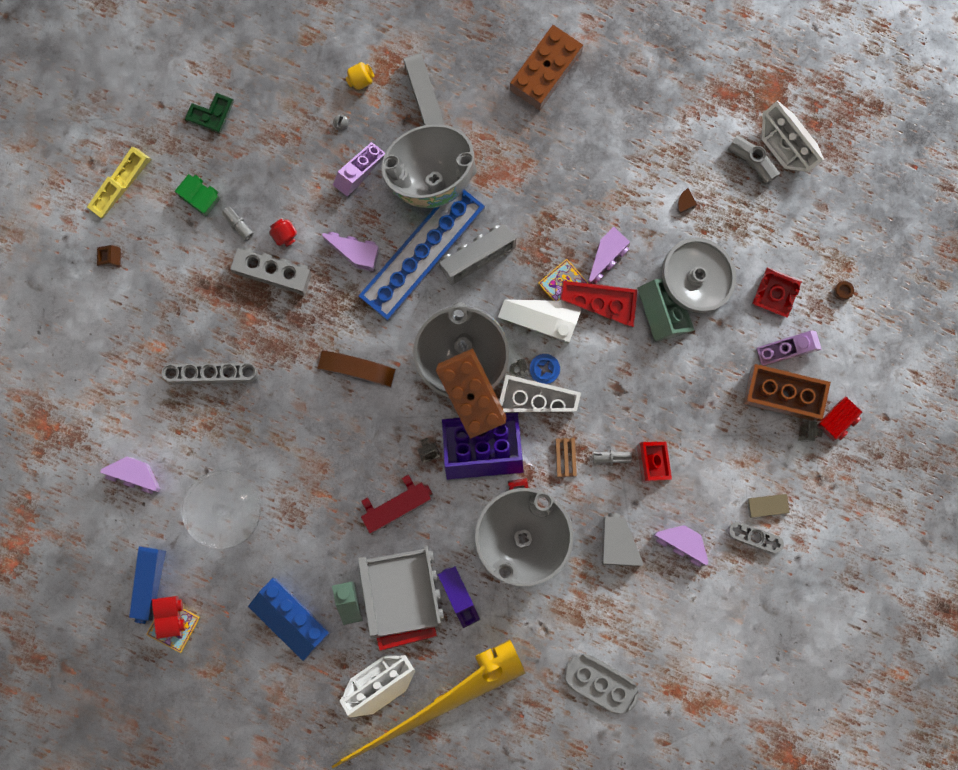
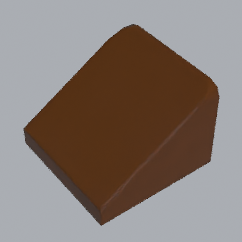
(108, 256)

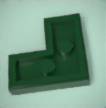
(212, 118)

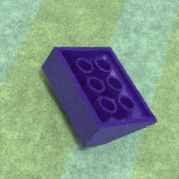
(485, 454)

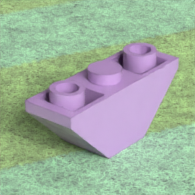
(132, 473)
(684, 542)

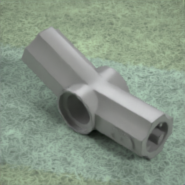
(763, 166)

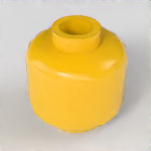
(359, 76)

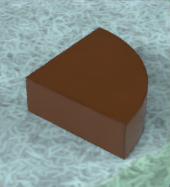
(686, 201)

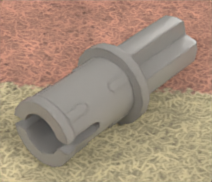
(237, 223)
(612, 457)

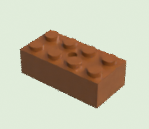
(534, 80)
(464, 376)
(805, 394)

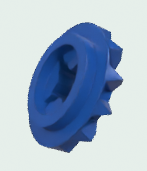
(553, 366)

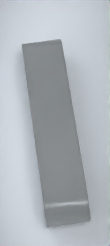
(423, 90)
(201, 370)

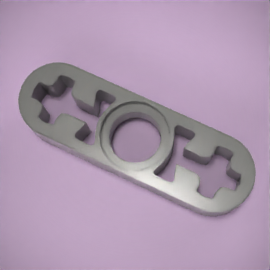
(771, 537)

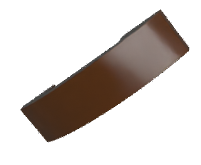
(356, 368)

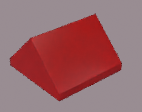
(654, 461)

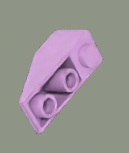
(357, 169)
(609, 249)
(358, 253)
(789, 348)

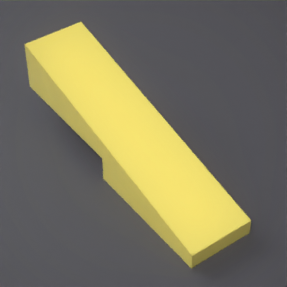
(119, 182)

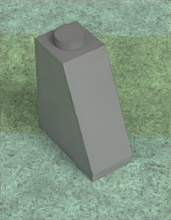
(618, 543)

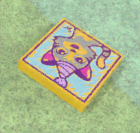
(553, 281)
(178, 642)

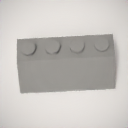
(477, 254)

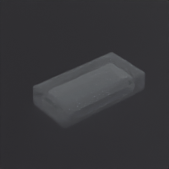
(530, 445)

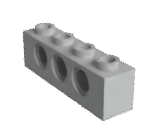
(245, 256)

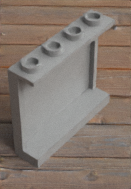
(400, 593)

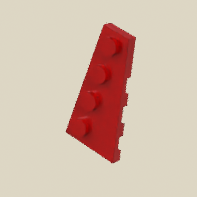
(606, 301)

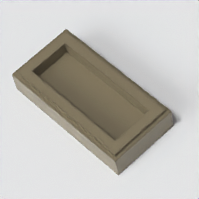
(768, 505)

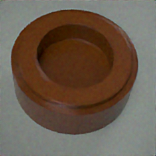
(844, 290)

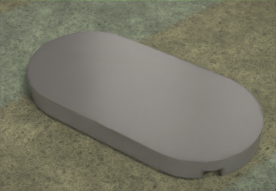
(601, 684)

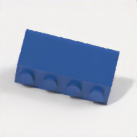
(288, 619)

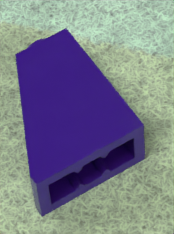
(458, 596)

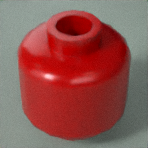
(283, 232)

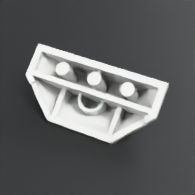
(789, 139)
(377, 685)

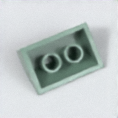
(664, 315)

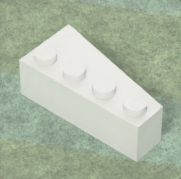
(532, 396)

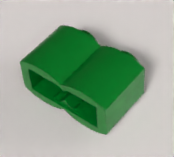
(197, 194)

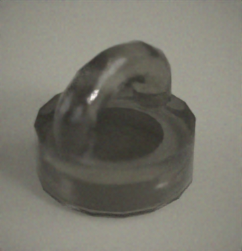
(522, 367)

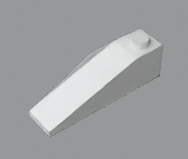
(546, 317)

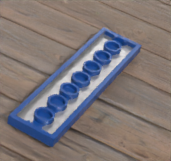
(420, 254)

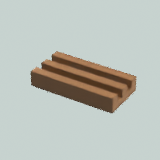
(573, 456)

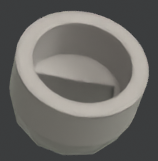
(344, 123)

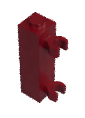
(397, 507)

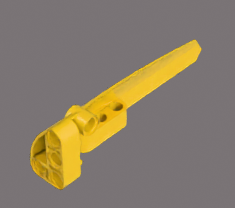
(490, 675)

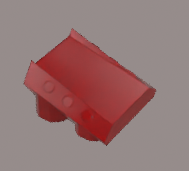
(777, 292)

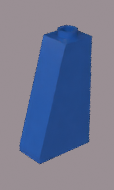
(146, 583)

